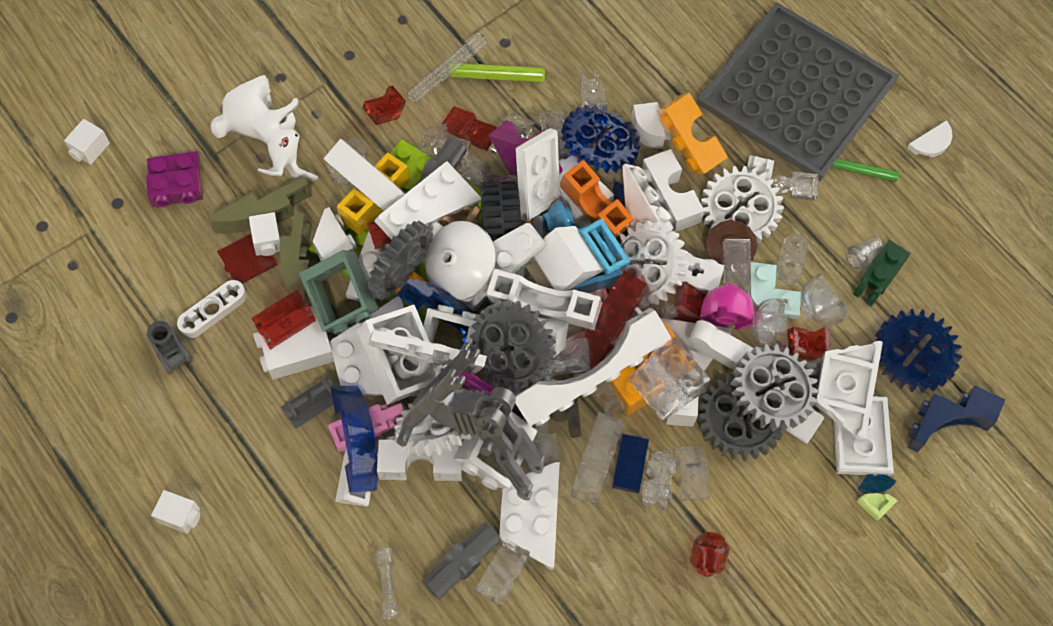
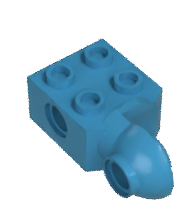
(561, 216)

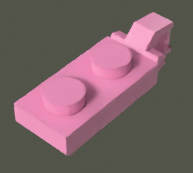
(382, 420)

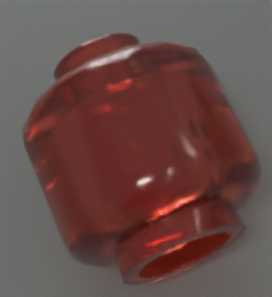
(709, 554)

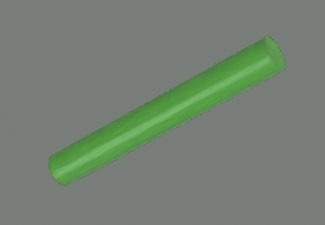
(866, 170)

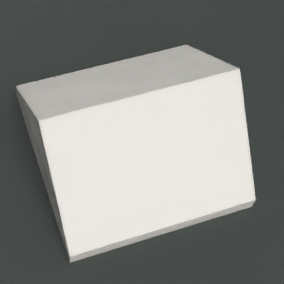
(567, 259)

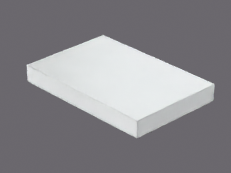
(538, 174)
(873, 453)

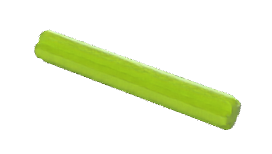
(500, 72)

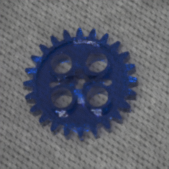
(588, 127)
(937, 366)

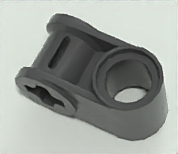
(170, 349)

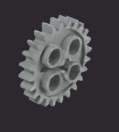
(787, 409)

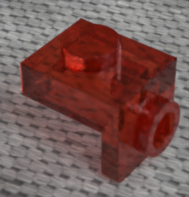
(386, 107)
(808, 343)

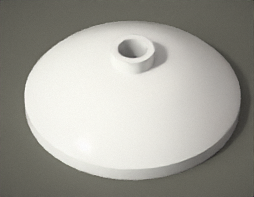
(470, 262)

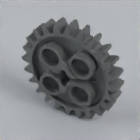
(400, 259)
(513, 343)
(718, 423)

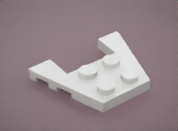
(351, 359)

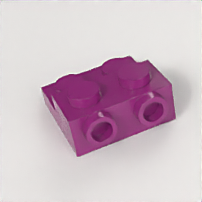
(174, 179)

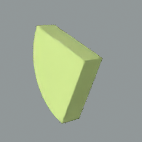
(876, 504)

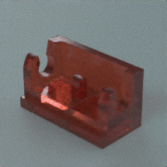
(283, 319)

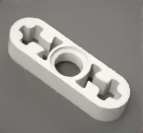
(212, 298)

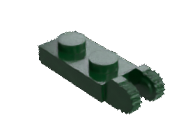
(882, 270)

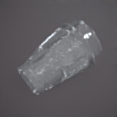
(863, 253)

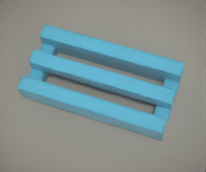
(616, 266)

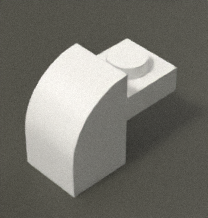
(649, 129)

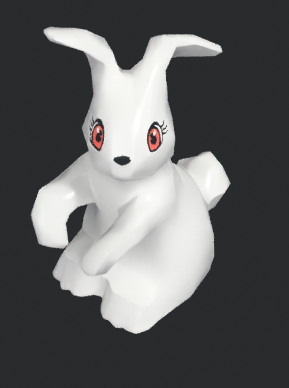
(248, 114)

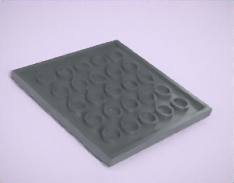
(797, 90)

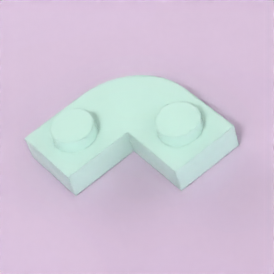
(763, 287)

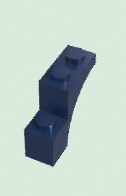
(974, 409)

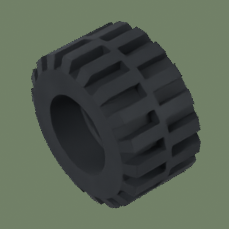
(500, 208)

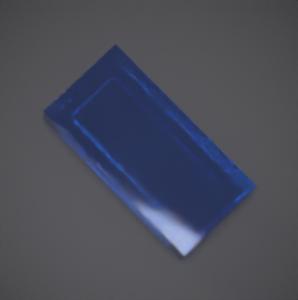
(630, 463)

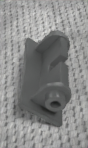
(309, 403)

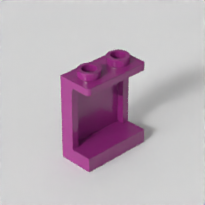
(506, 141)

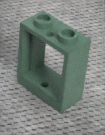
(312, 281)

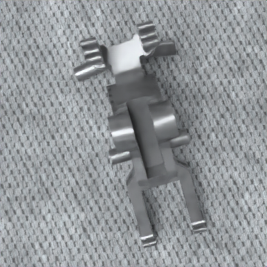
(477, 414)

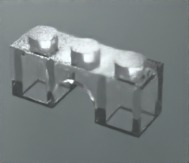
(597, 458)

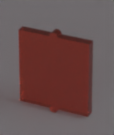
(242, 261)

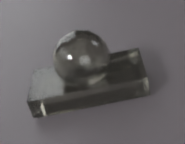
(572, 415)

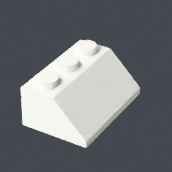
(396, 373)

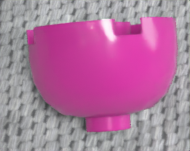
(728, 306)

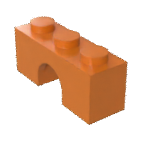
(584, 191)

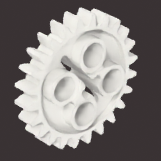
(726, 190)
(649, 240)
(429, 435)

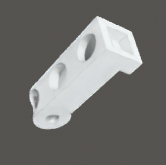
(718, 344)

